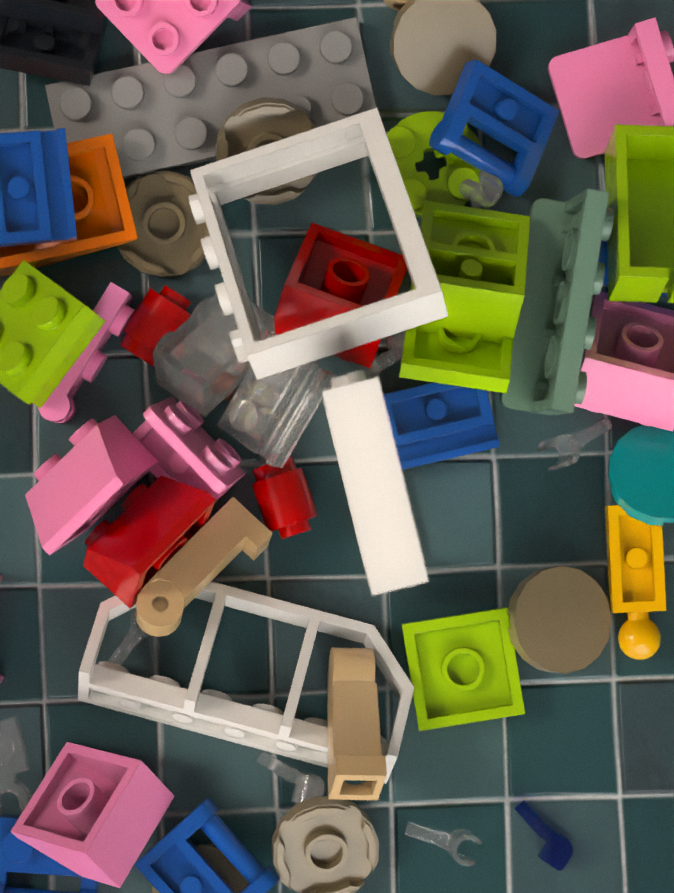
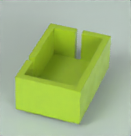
(642, 197)

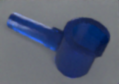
(557, 848)

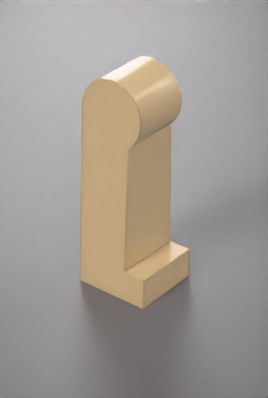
(196, 565)
(353, 726)

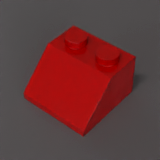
(335, 277)
(145, 535)

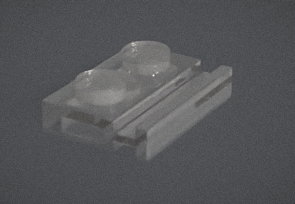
(275, 410)

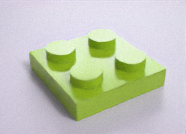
(463, 669)

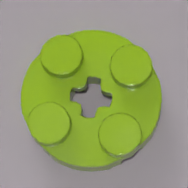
(409, 143)

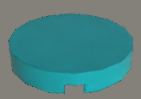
(644, 474)

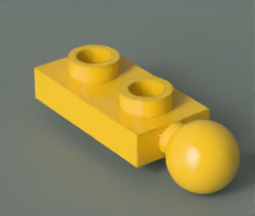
(635, 580)

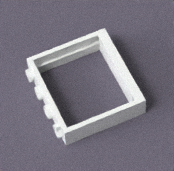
(288, 161)
(374, 483)

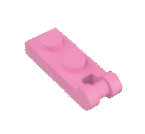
(116, 312)

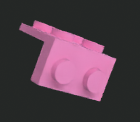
(169, 29)
(614, 84)
(186, 450)

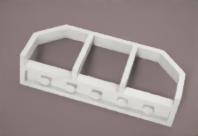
(215, 712)

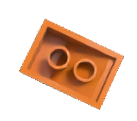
(99, 204)

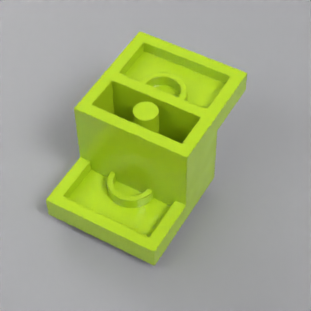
(482, 281)
(40, 334)

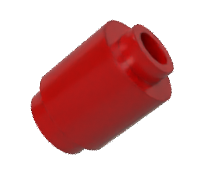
(152, 320)
(284, 498)

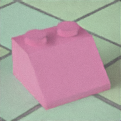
(631, 362)
(86, 481)
(94, 812)

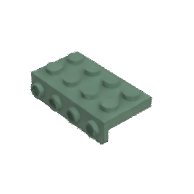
(557, 303)

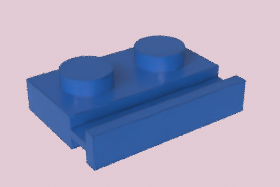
(35, 188)
(439, 423)

